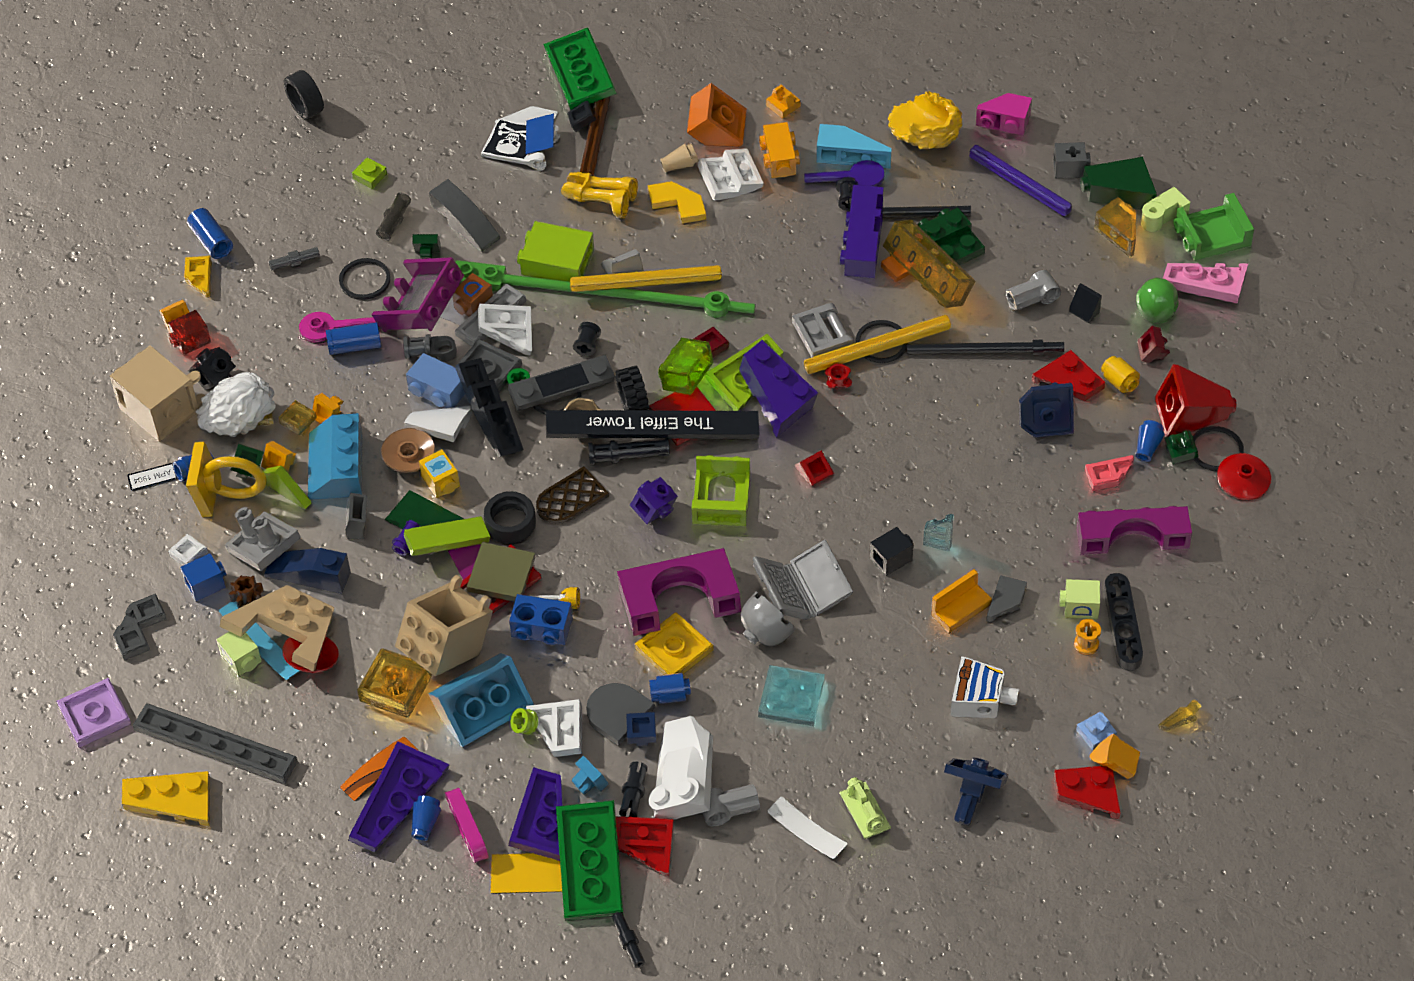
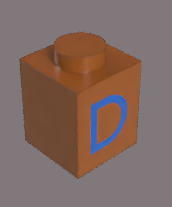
(471, 294)

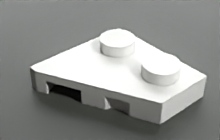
(507, 325)

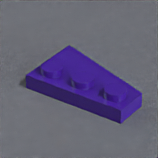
(537, 817)

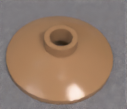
(403, 443)

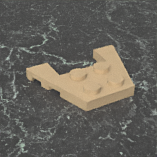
(290, 614)

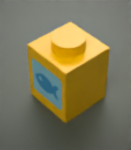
(439, 473)

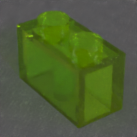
(685, 366)

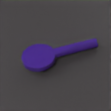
(864, 172)

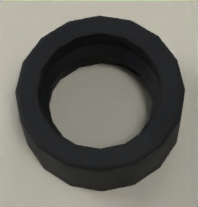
(303, 94)
(505, 501)

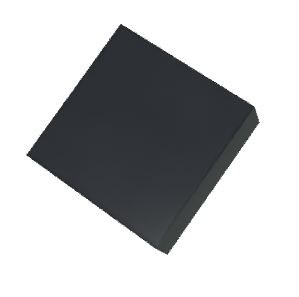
(581, 116)

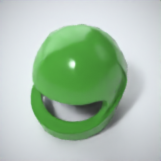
(1157, 300)

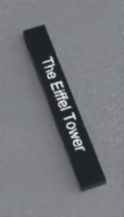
(652, 424)

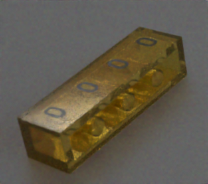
(928, 264)

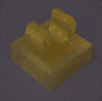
(297, 418)

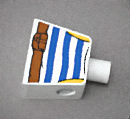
(980, 690)

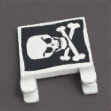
(508, 144)

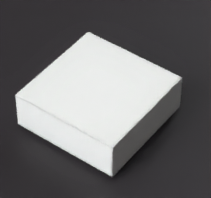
(187, 550)

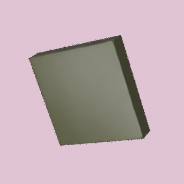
(500, 572)

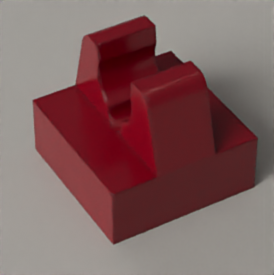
(1152, 345)

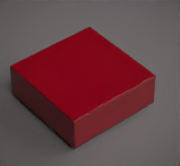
(717, 341)

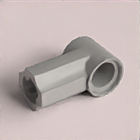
(1039, 288)
(731, 803)

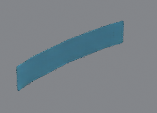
(267, 647)

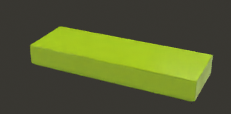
(446, 536)

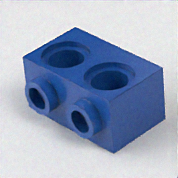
(541, 614)

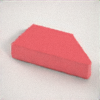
(1108, 473)

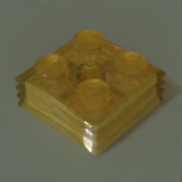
(381, 686)

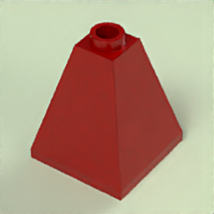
(1191, 402)

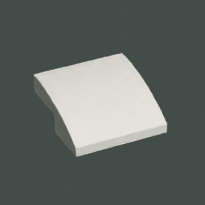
(730, 175)

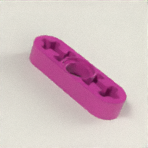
(466, 825)

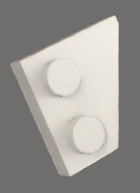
(560, 726)

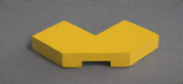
(671, 194)

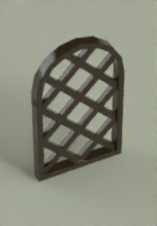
(571, 514)

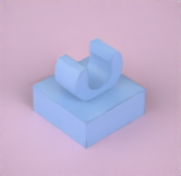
(1095, 729)

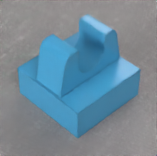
(588, 777)

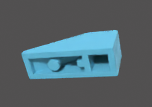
(846, 147)

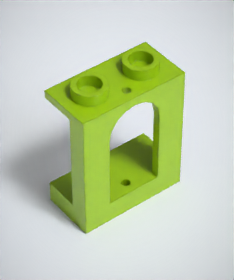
(715, 511)

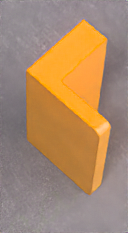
(959, 602)

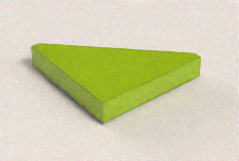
(284, 484)

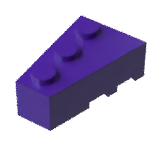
(863, 232)
(777, 387)

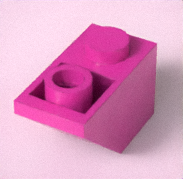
(1005, 113)

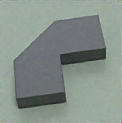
(138, 616)

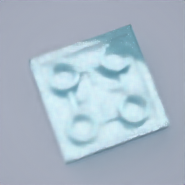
(791, 695)

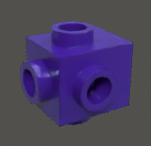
(654, 500)

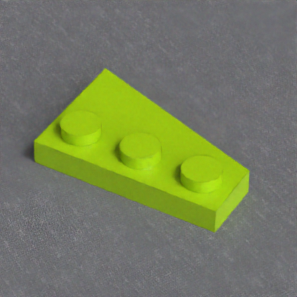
(728, 379)

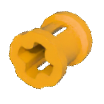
(1082, 638)

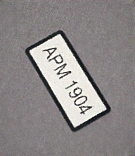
(151, 476)

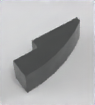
(463, 215)

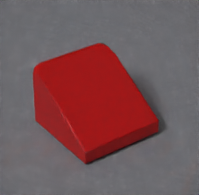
(815, 468)

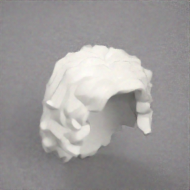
(236, 405)

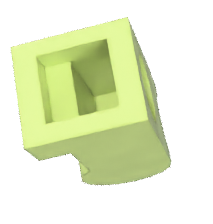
(1163, 209)

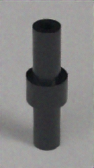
(628, 940)

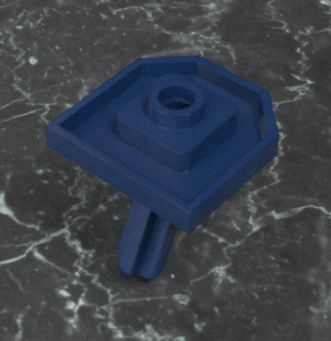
(1047, 410)
(975, 776)

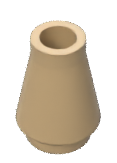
(680, 158)

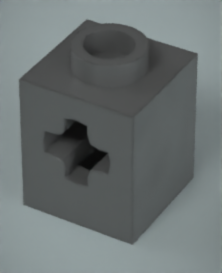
(1070, 160)

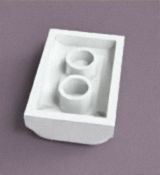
(683, 770)

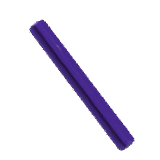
(1020, 180)

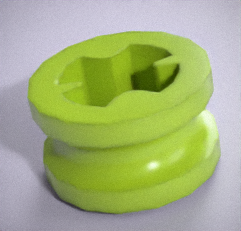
(518, 724)

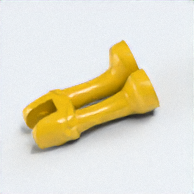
(617, 193)

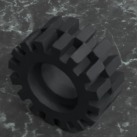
(631, 389)

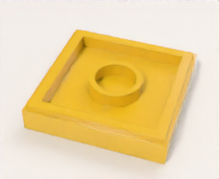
(675, 646)

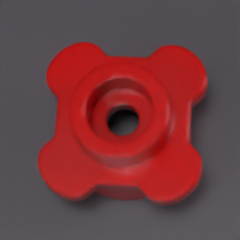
(835, 371)

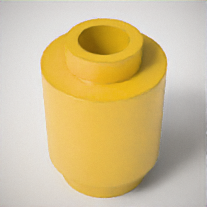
(1120, 374)

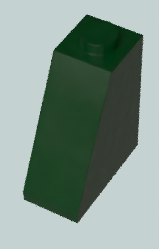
(1121, 179)

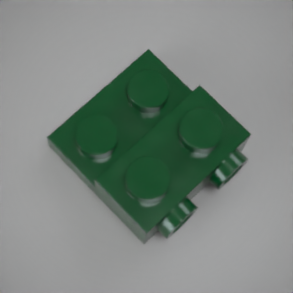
(954, 235)

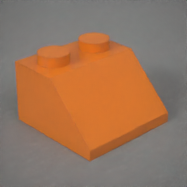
(716, 118)

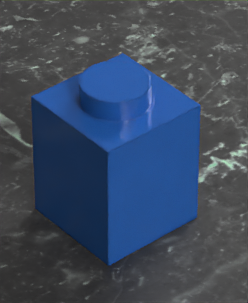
(204, 576)

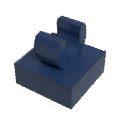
(641, 728)

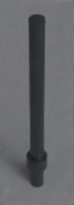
(1036, 347)

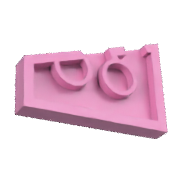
(1212, 282)

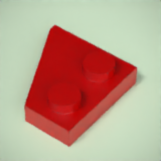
(1073, 370)
(647, 841)

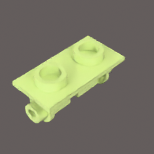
(864, 808)

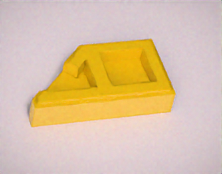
(198, 273)

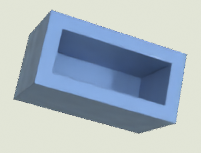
(435, 382)

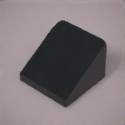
(1085, 303)

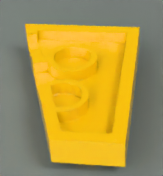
(172, 795)

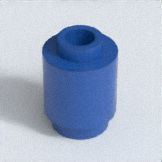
(669, 688)

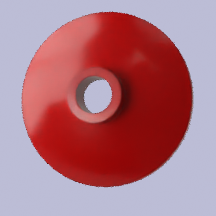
(1240, 484)
(326, 660)

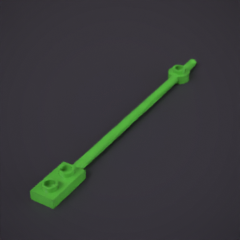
(715, 303)

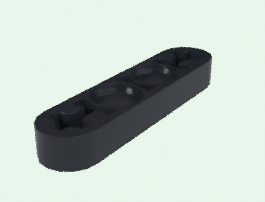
(1120, 621)

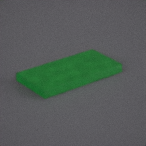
(579, 68)
(589, 860)

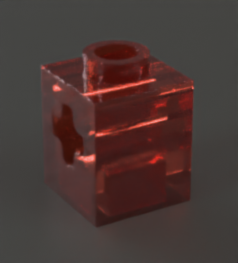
(188, 332)

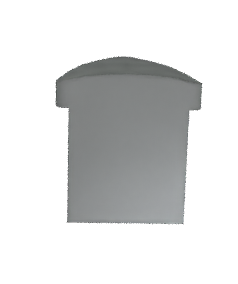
(624, 263)

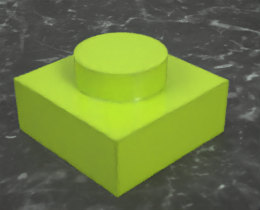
(369, 173)

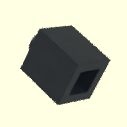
(891, 550)

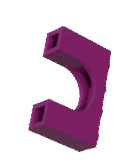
(705, 571)

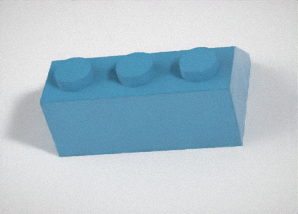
(335, 458)
(481, 699)

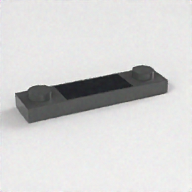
(561, 382)

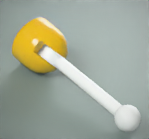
(569, 594)

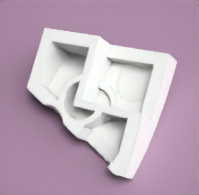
(440, 423)

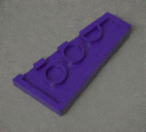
(402, 780)

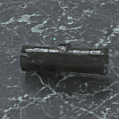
(393, 216)

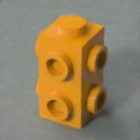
(780, 154)

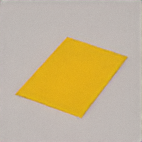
(524, 873)

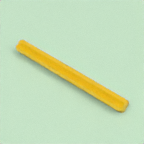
(645, 278)
(877, 344)

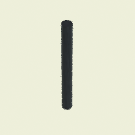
(923, 211)

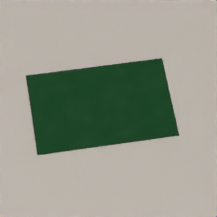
(420, 510)

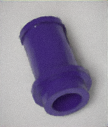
(399, 544)

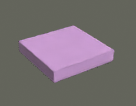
(93, 712)

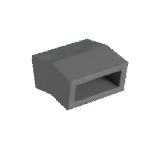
(356, 505)

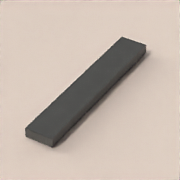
(215, 743)

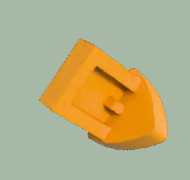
(1117, 756)

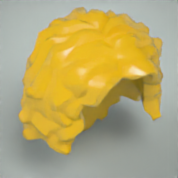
(926, 121)

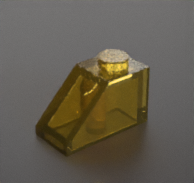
(1118, 225)

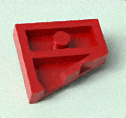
(1088, 788)

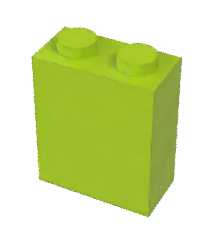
(555, 252)

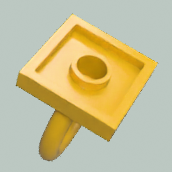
(205, 478)

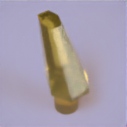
(1181, 716)

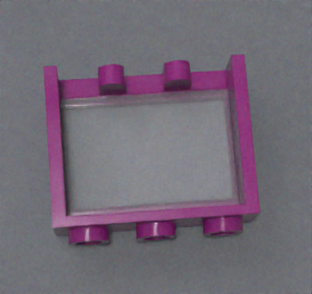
(423, 298)

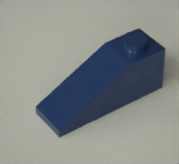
(312, 568)

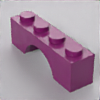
(1166, 526)

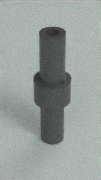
(294, 258)

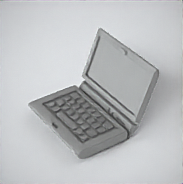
(807, 584)

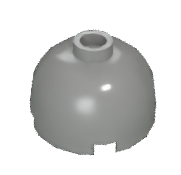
(764, 622)

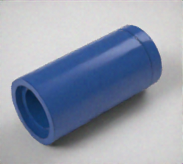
(209, 233)
(353, 338)

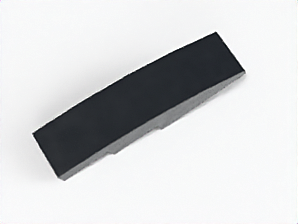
(488, 407)

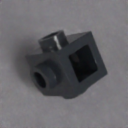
(213, 367)

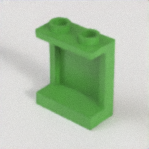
(1215, 229)

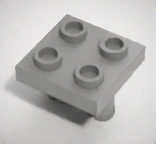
(260, 538)

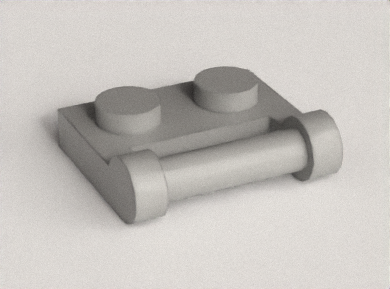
(815, 333)

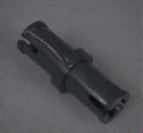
(633, 789)

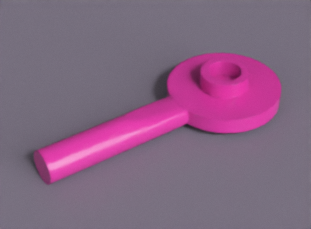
(315, 324)

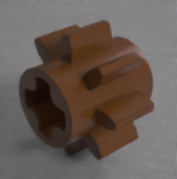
(245, 590)

